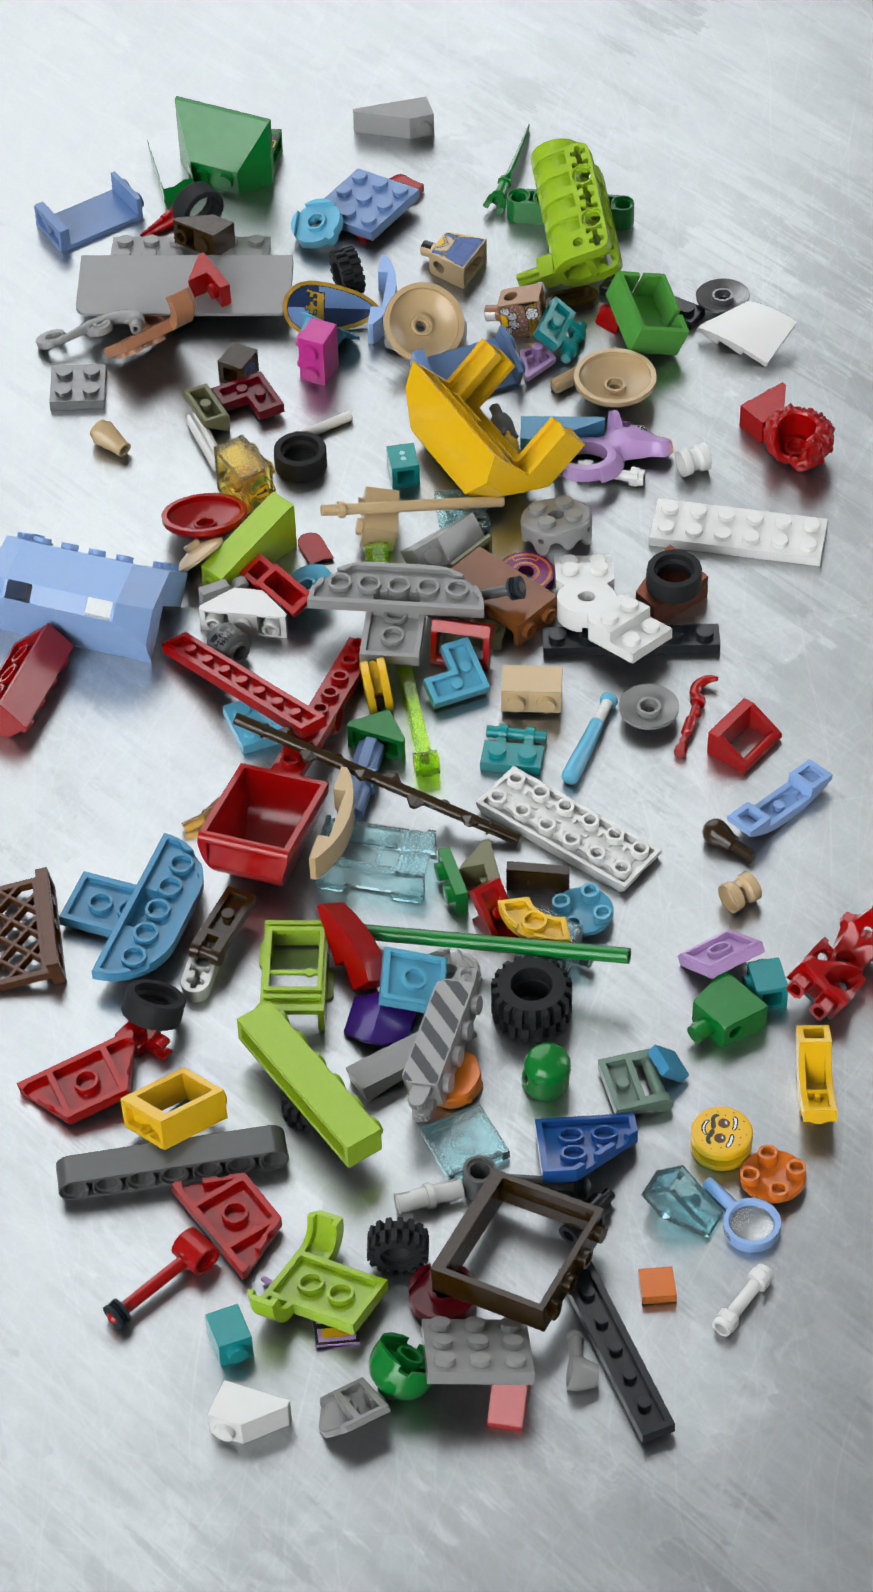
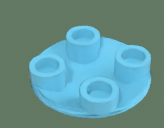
(585, 907)

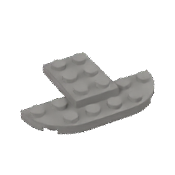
(396, 604)

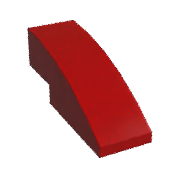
(277, 584)
(351, 945)

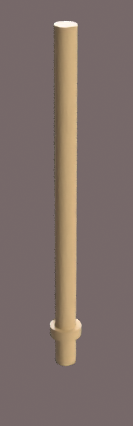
(342, 509)

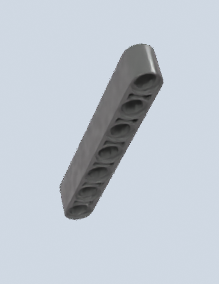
(188, 1161)

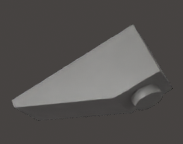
(396, 119)
(445, 543)

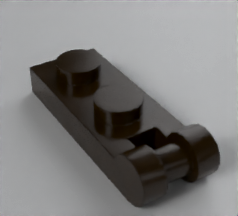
(222, 925)

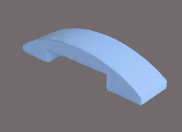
(388, 286)
(784, 803)

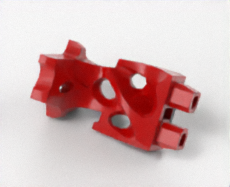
(841, 963)

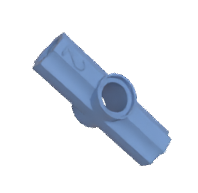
(368, 754)

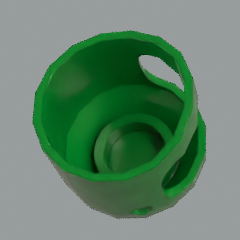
(547, 1071)

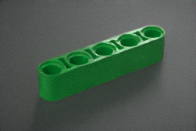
(524, 208)

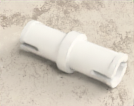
(429, 1195)

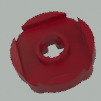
(426, 1304)

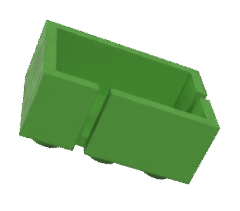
(648, 316)

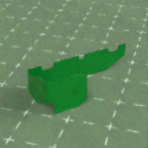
(169, 194)

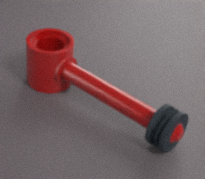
(192, 1253)

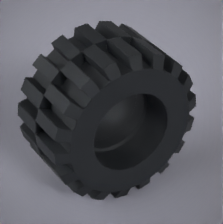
(531, 978)

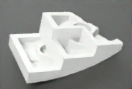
(750, 330)

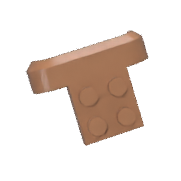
(182, 311)

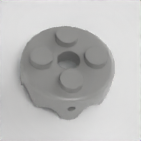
(556, 521)

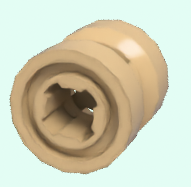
(739, 892)

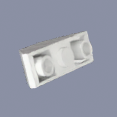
(248, 610)

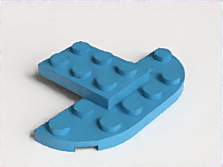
(142, 918)

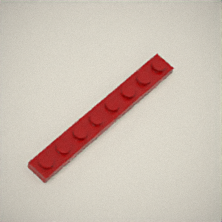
(244, 685)

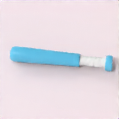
(585, 746)

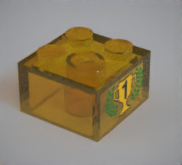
(243, 472)

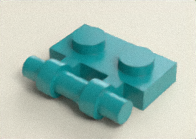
(555, 324)
(503, 755)

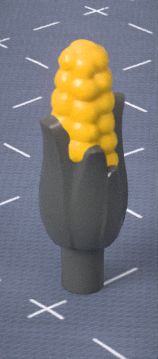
(505, 425)

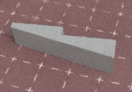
(383, 1068)

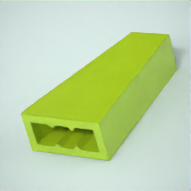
(265, 531)

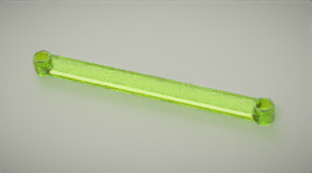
(425, 760)

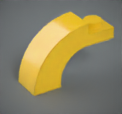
(814, 1074)

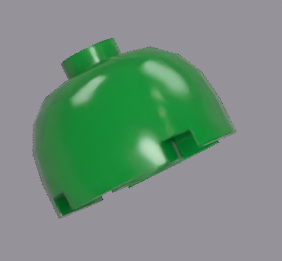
(398, 1368)

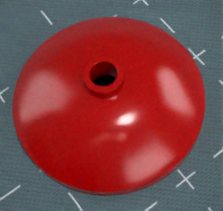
(204, 516)

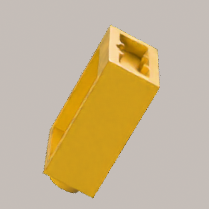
(145, 1107)

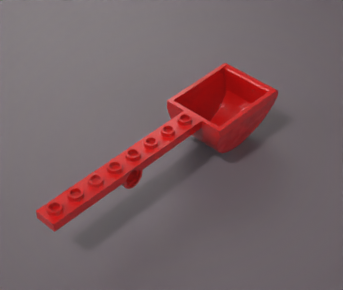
(271, 813)

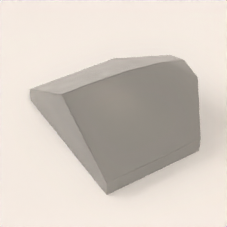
(350, 1408)

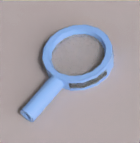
(748, 1223)

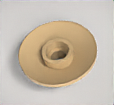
(198, 551)

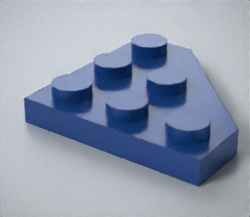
(580, 1144)

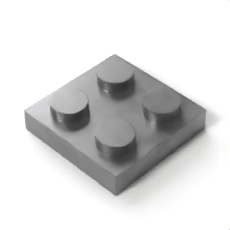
(78, 387)

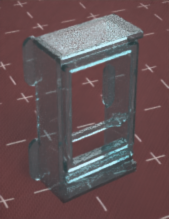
(403, 882)

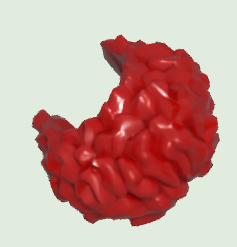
(799, 437)

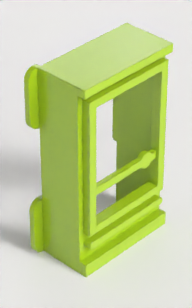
(297, 999)

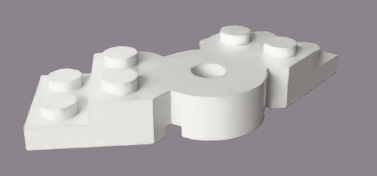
(589, 601)

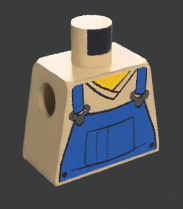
(455, 257)

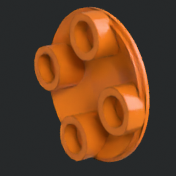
(773, 1175)

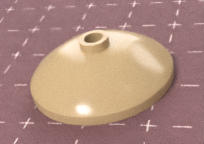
(432, 308)
(615, 377)

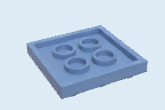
(371, 202)

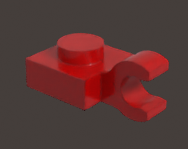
(148, 1041)

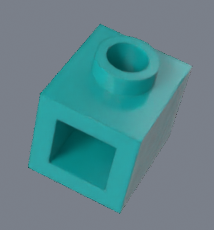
(767, 982)

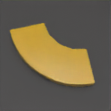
(530, 922)

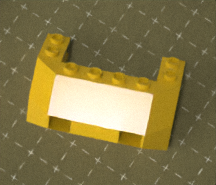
(467, 443)

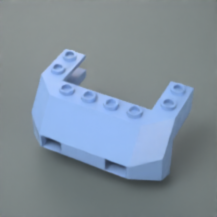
(66, 579)

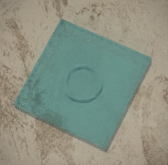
(461, 1137)

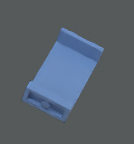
(91, 217)
(447, 362)

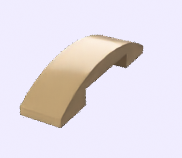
(329, 849)

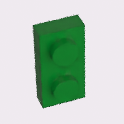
(454, 887)

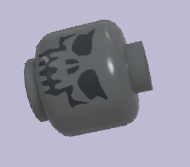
(230, 641)

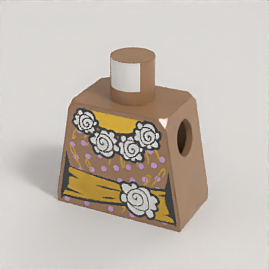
(519, 310)

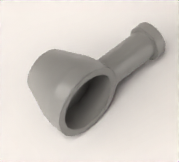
(581, 1372)

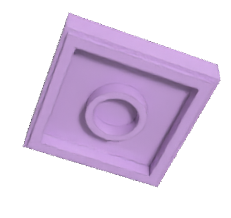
(720, 953)

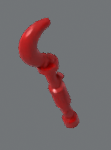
(698, 702)

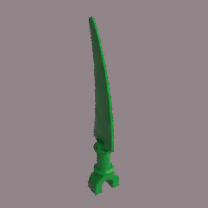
(504, 182)

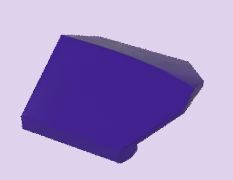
(377, 1023)

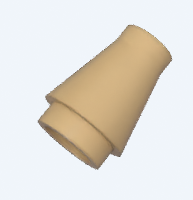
(107, 436)

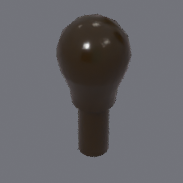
(720, 835)

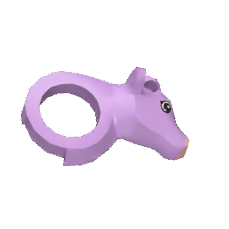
(620, 443)

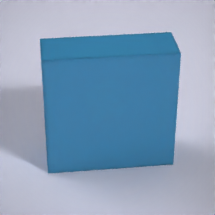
(668, 1063)

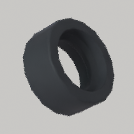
(193, 194)
(300, 442)
(674, 561)
(153, 1005)

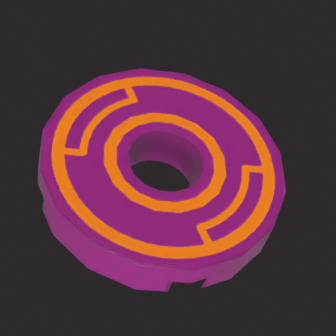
(533, 564)

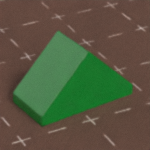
(379, 726)

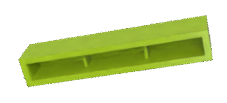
(310, 1083)

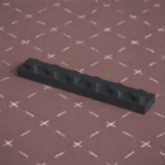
(684, 640)
(620, 1357)

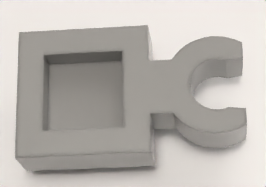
(219, 587)

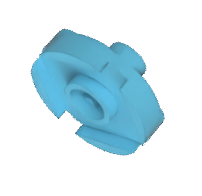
(323, 234)

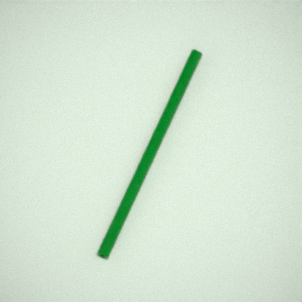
(500, 944)

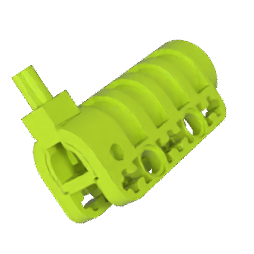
(569, 219)

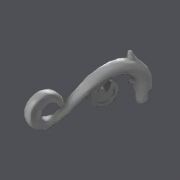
(94, 328)

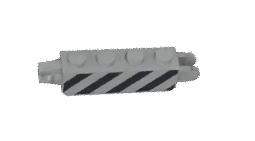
(441, 1042)

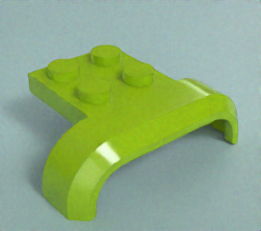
(319, 1286)

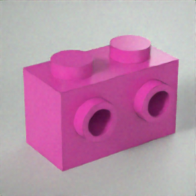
(318, 351)

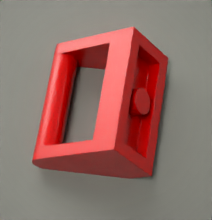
(461, 627)
(732, 725)

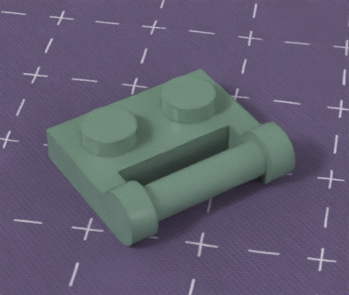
(625, 1087)

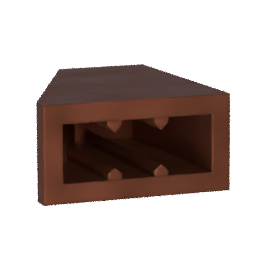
(666, 611)

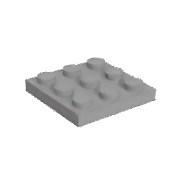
(477, 1351)

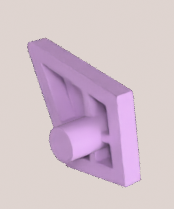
(536, 359)

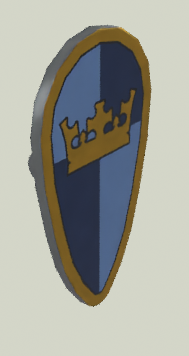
(328, 303)

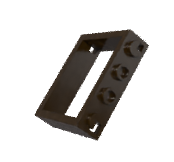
(535, 1198)

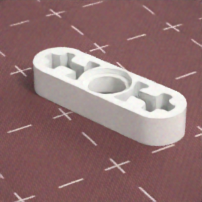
(189, 978)

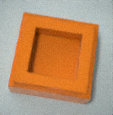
(657, 1285)

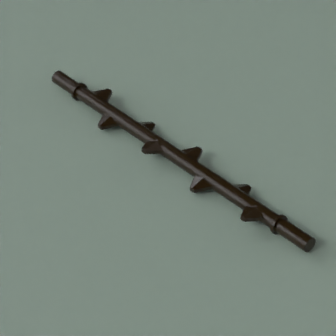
(389, 782)

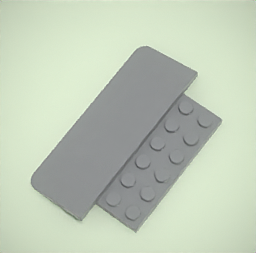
(153, 267)

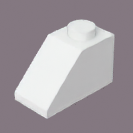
(246, 1413)

